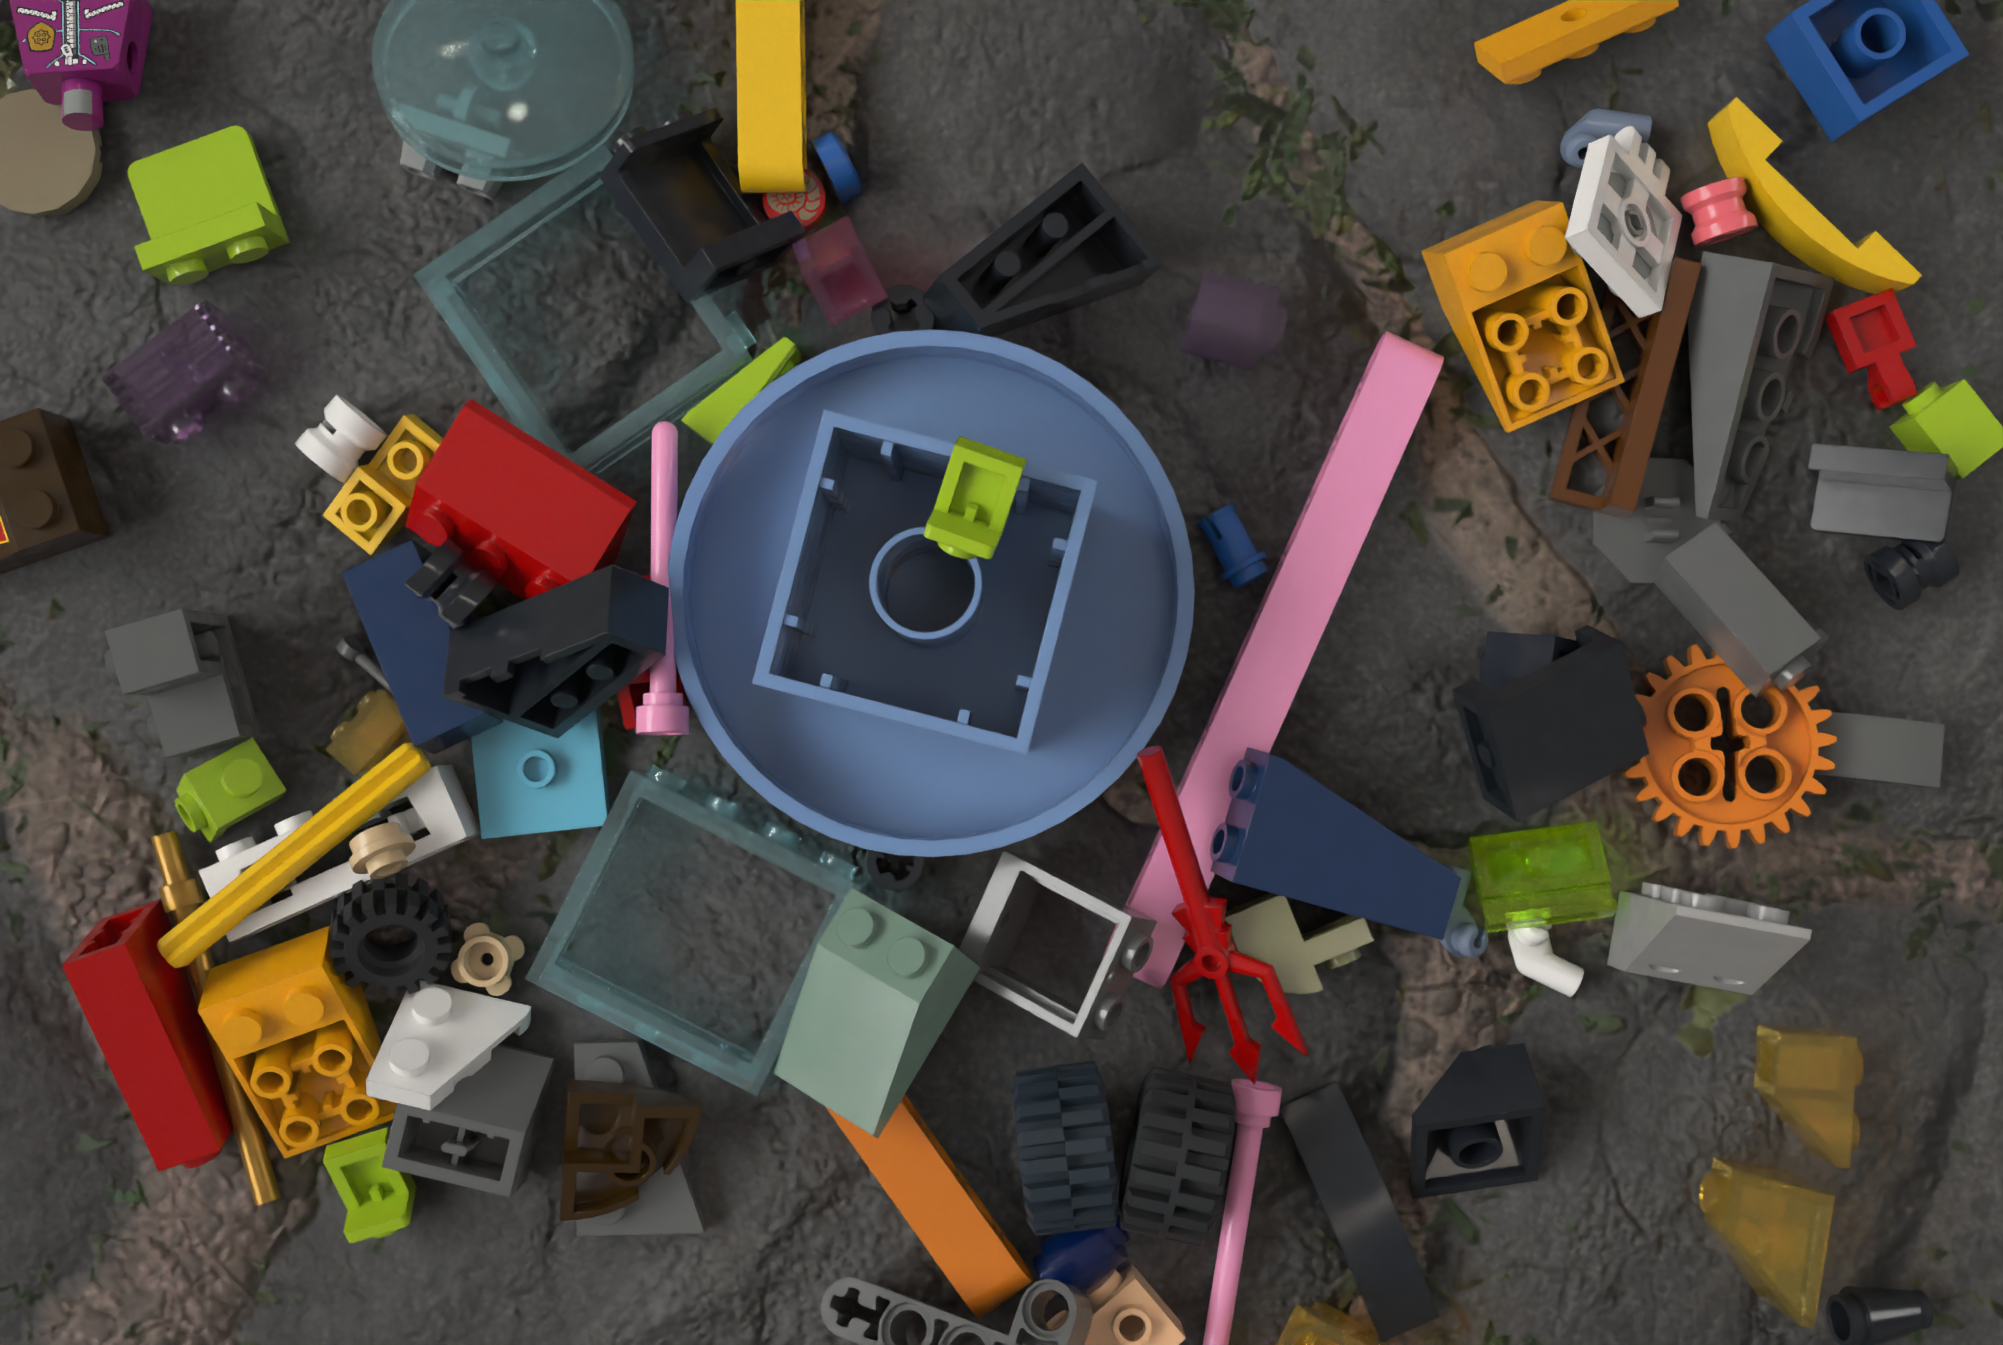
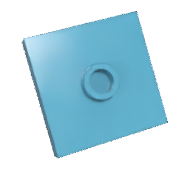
(540, 781)

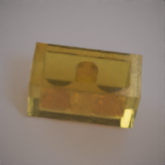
(369, 734)

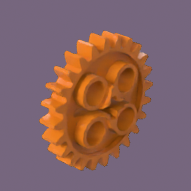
(1787, 743)

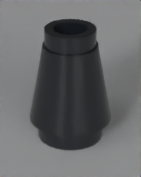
(1876, 1314)

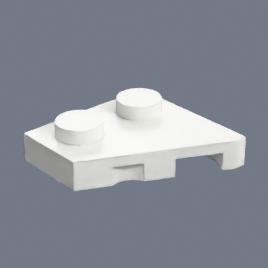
(439, 1041)

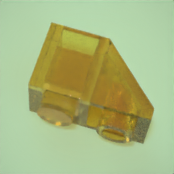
(1811, 1086)

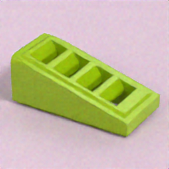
(722, 405)

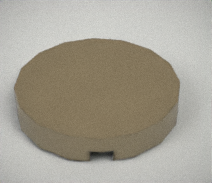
(42, 160)

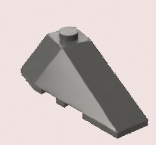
(1744, 341)

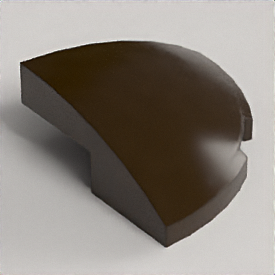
(617, 1141)

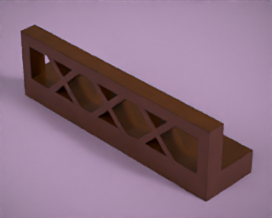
(1641, 408)

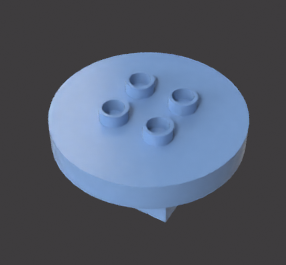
(910, 686)

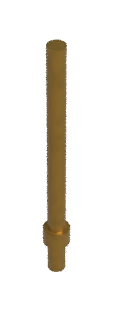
(182, 898)

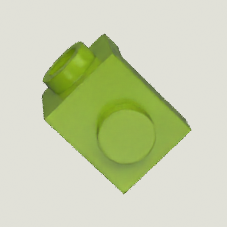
(974, 499)
(227, 790)
(375, 1196)

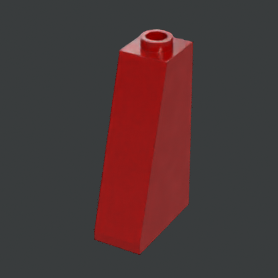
(151, 1036)

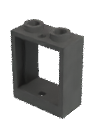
(1002, 920)

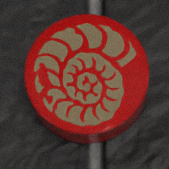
(807, 206)

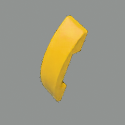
(1742, 147)

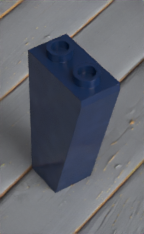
(1319, 849)

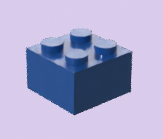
(1862, 55)

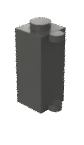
(1739, 611)

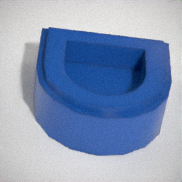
(837, 165)

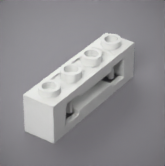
(437, 806)

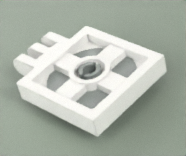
(1625, 220)

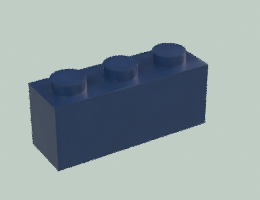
(412, 648)

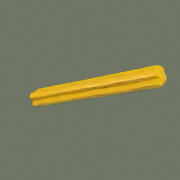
(293, 855)

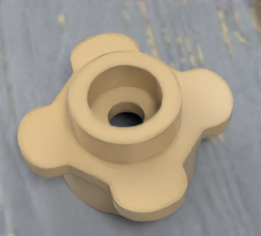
(471, 968)

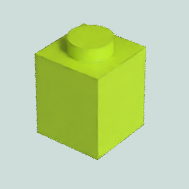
(1951, 423)

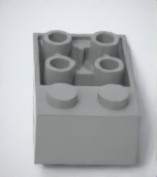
(1702, 938)

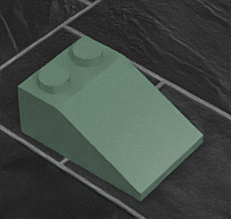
(870, 1011)

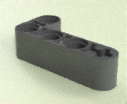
(946, 1326)

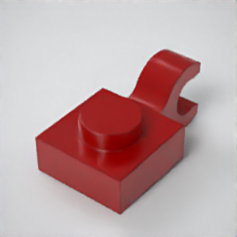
(1873, 337)

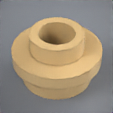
(381, 850)

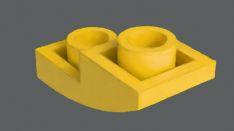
(379, 494)

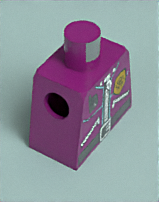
(83, 53)

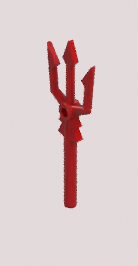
(1208, 934)

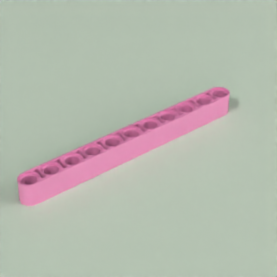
(1290, 619)

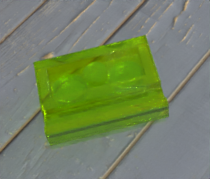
(1541, 876)

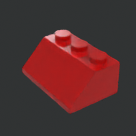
(517, 506)

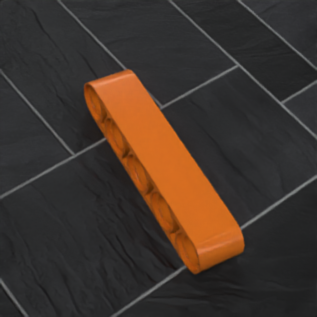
(941, 1208)

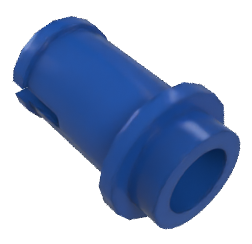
(1233, 547)

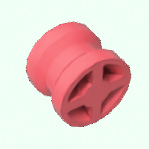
(1719, 211)

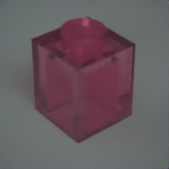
(839, 271)

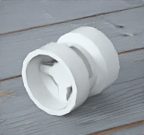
(341, 439)

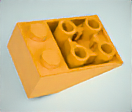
(1524, 313)
(297, 1041)

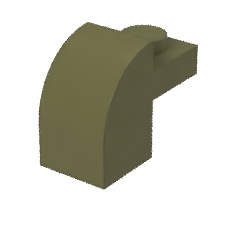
(1269, 933)

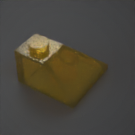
(1772, 1230)

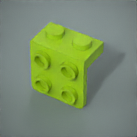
(205, 207)

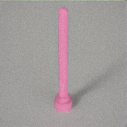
(663, 707)
(1253, 1112)

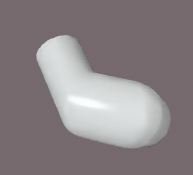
(1536, 960)

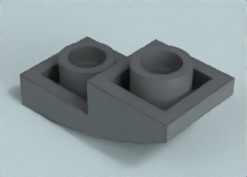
(1883, 750)

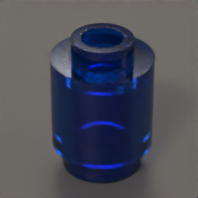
(1082, 1256)

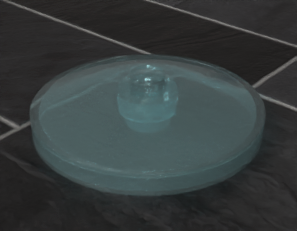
(503, 81)

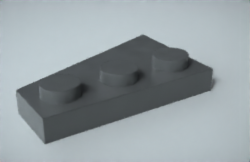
(664, 1200)

